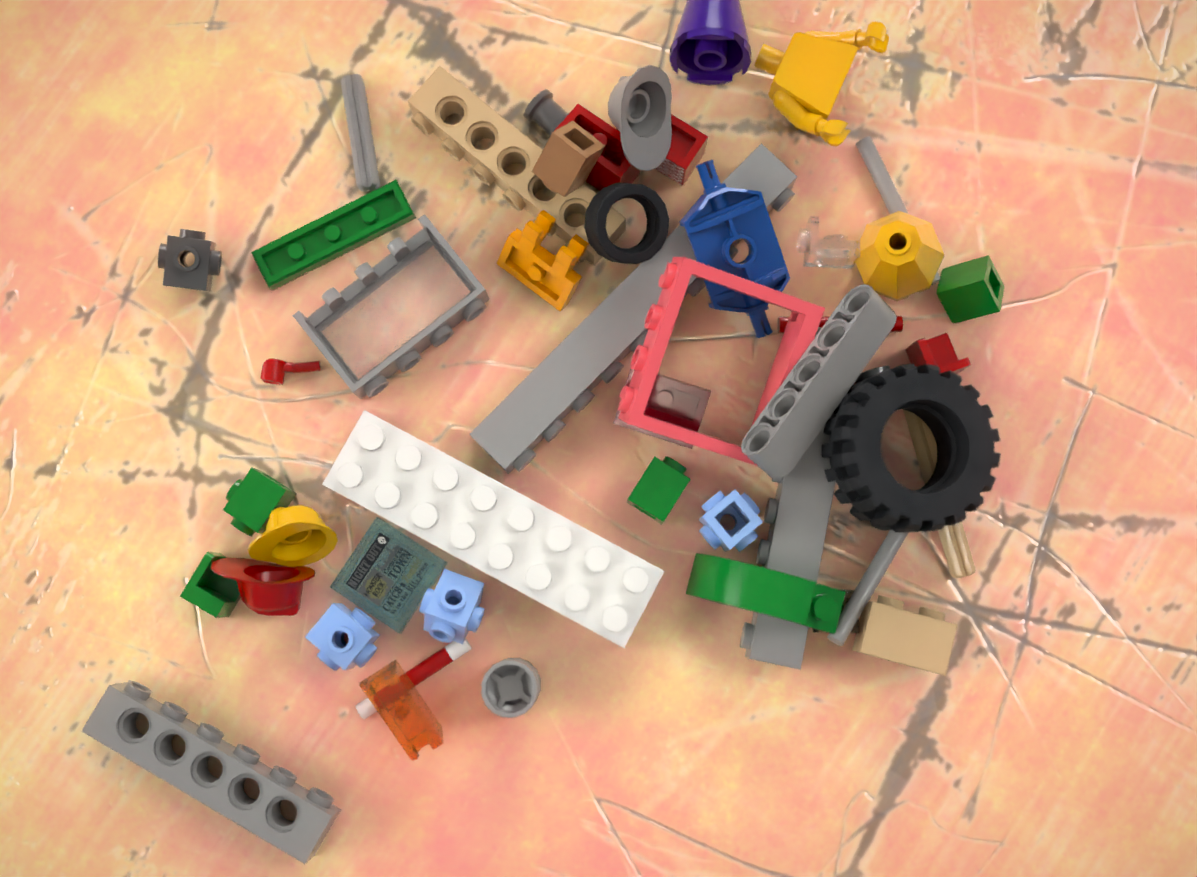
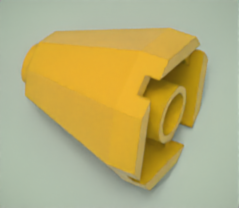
(902, 271)

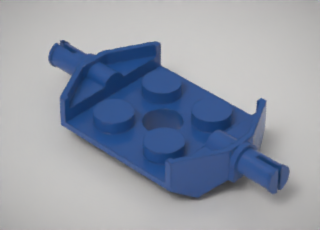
(719, 220)

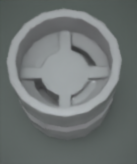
(511, 687)

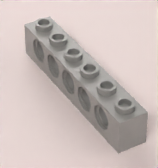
(115, 727)

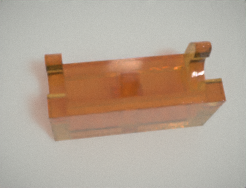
(403, 709)

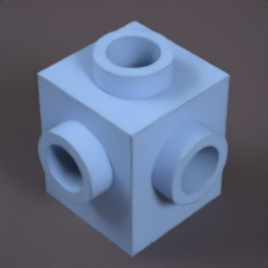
(743, 511)
(452, 607)
(330, 632)

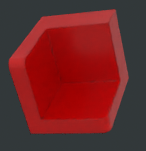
(936, 352)

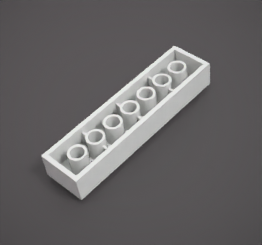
(494, 528)

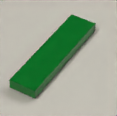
(333, 235)

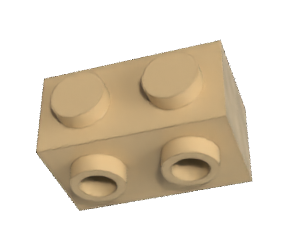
(905, 636)

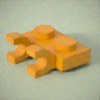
(539, 269)

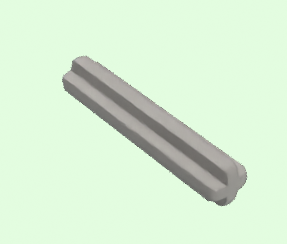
(360, 132)

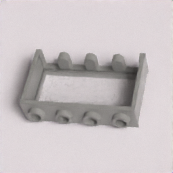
(395, 310)

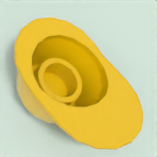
(294, 538)

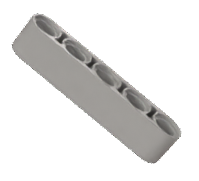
(819, 381)

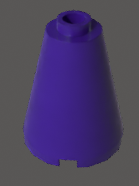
(711, 42)

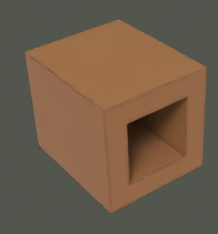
(568, 159)

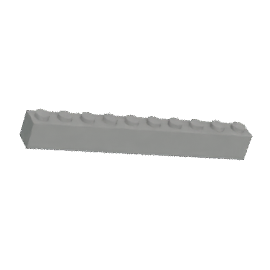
(607, 335)

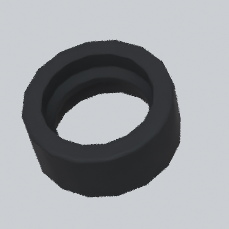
(656, 226)

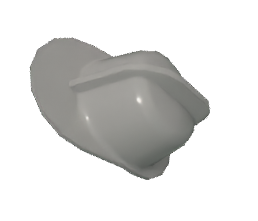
(643, 115)

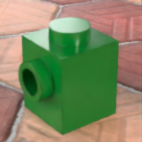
(254, 500)

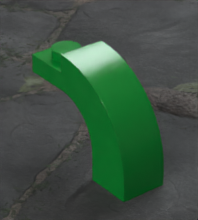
(766, 592)

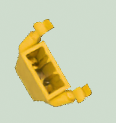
(813, 74)

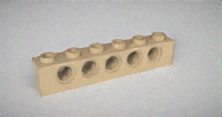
(445, 95)

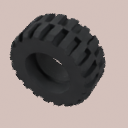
(961, 438)

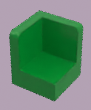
(970, 289)
(210, 590)

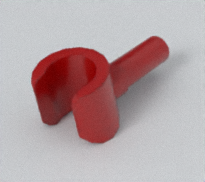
(274, 369)

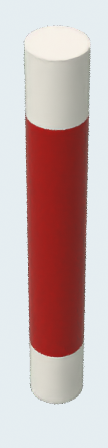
(423, 671)

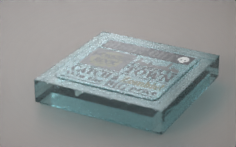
(388, 575)

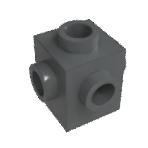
(173, 260)

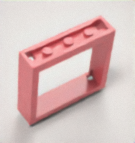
(660, 322)

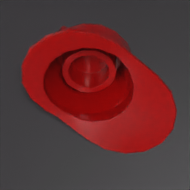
(266, 586)

